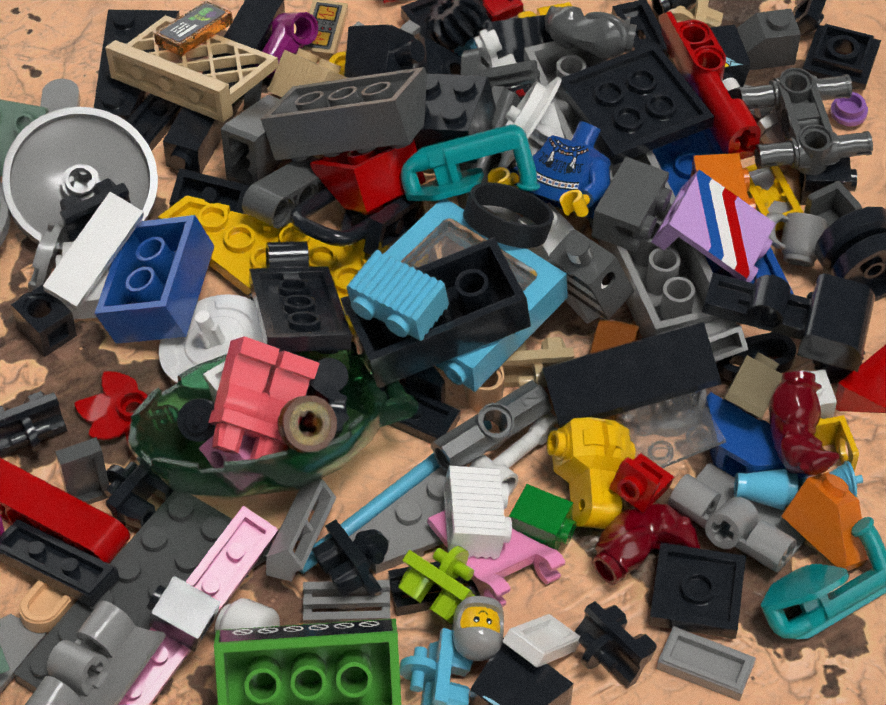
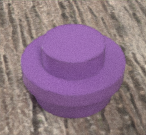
(849, 111)

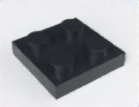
(698, 590)

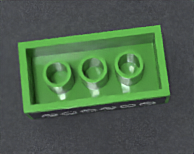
(309, 664)

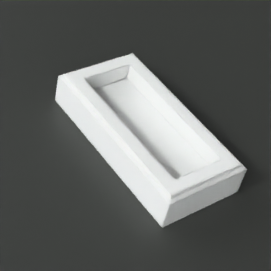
(542, 640)

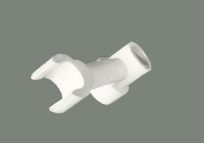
(536, 435)

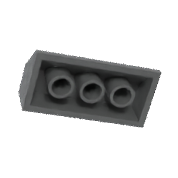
(347, 115)

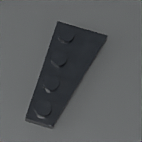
(123, 27)

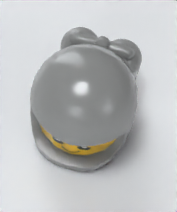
(478, 628)

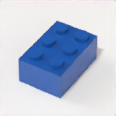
(155, 281)

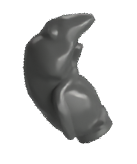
(596, 32)

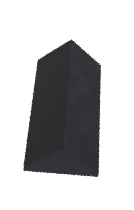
(633, 374)

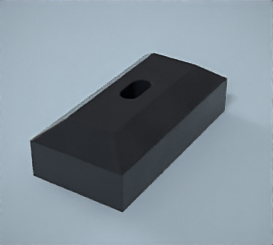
(646, 22)

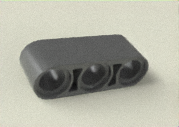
(281, 191)

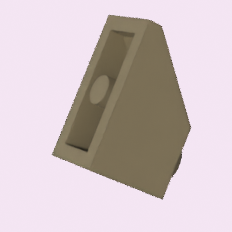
(754, 384)

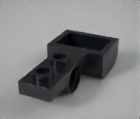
(829, 324)

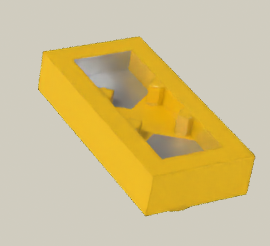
(772, 192)

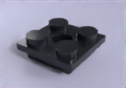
(858, 62)

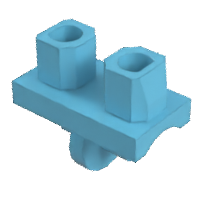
(431, 672)

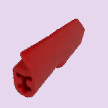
(703, 66)

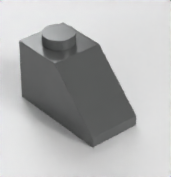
(770, 39)

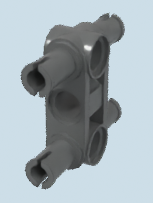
(806, 128)

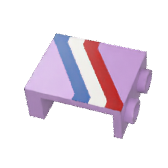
(717, 226)

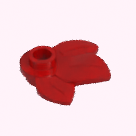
(111, 409)

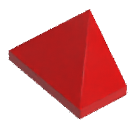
(866, 388)

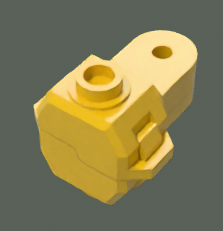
(587, 457)

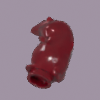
(793, 423)
(632, 536)

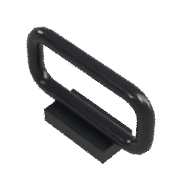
(378, 230)

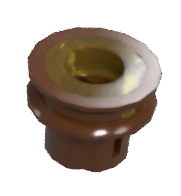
(318, 419)

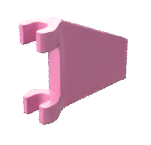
(514, 556)

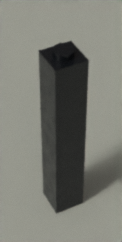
(195, 135)

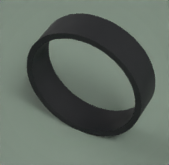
(502, 230)

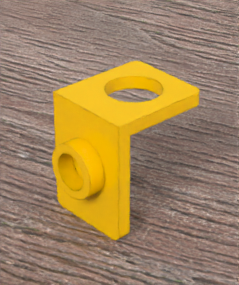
(837, 432)

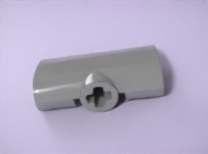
(735, 520)
(99, 663)

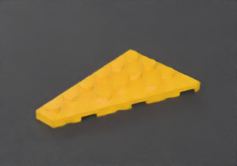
(242, 242)

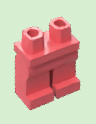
(252, 393)

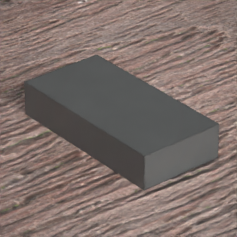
(84, 471)

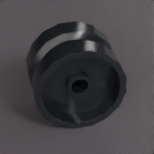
(856, 248)

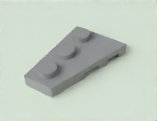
(406, 521)

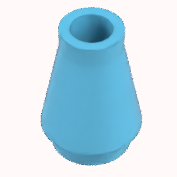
(768, 487)

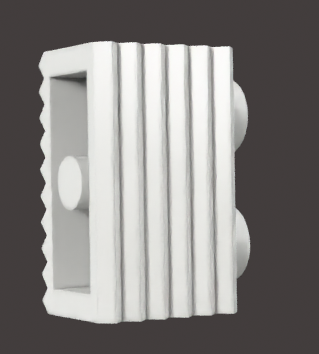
(476, 510)

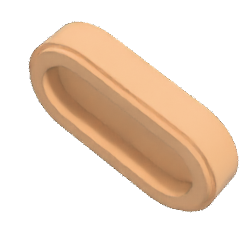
(43, 607)

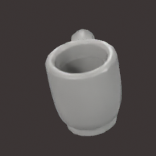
(798, 236)

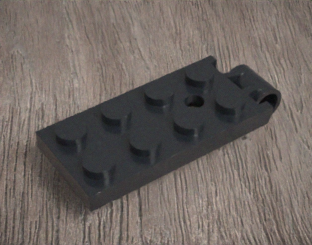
(298, 302)

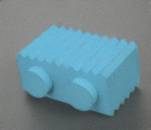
(397, 295)

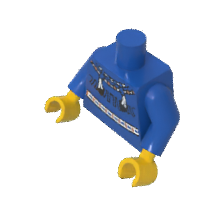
(568, 171)

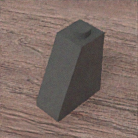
(246, 144)

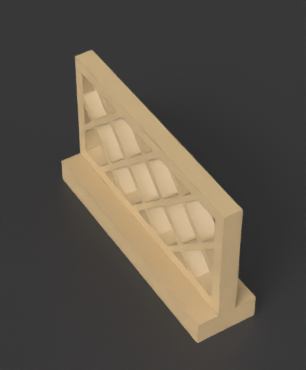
(182, 81)

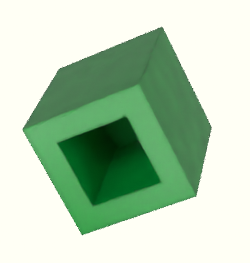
(543, 517)

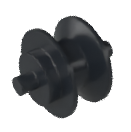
(194, 420)

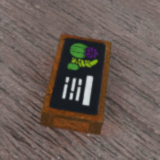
(193, 28)

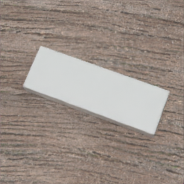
(93, 251)

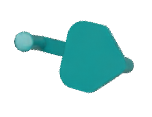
(447, 155)
(813, 582)

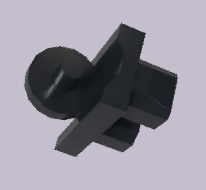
(77, 213)
(30, 423)
(130, 491)
(350, 560)
(611, 645)

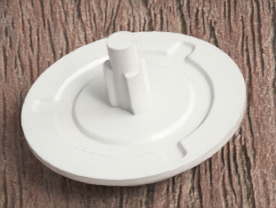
(529, 115)
(209, 335)

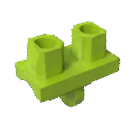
(422, 576)

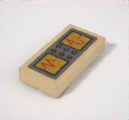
(331, 21)

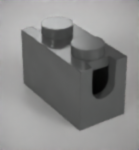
(630, 204)

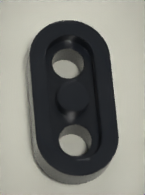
(767, 344)

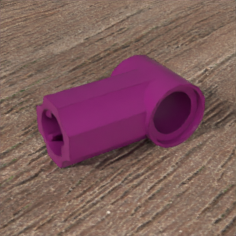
(284, 37)

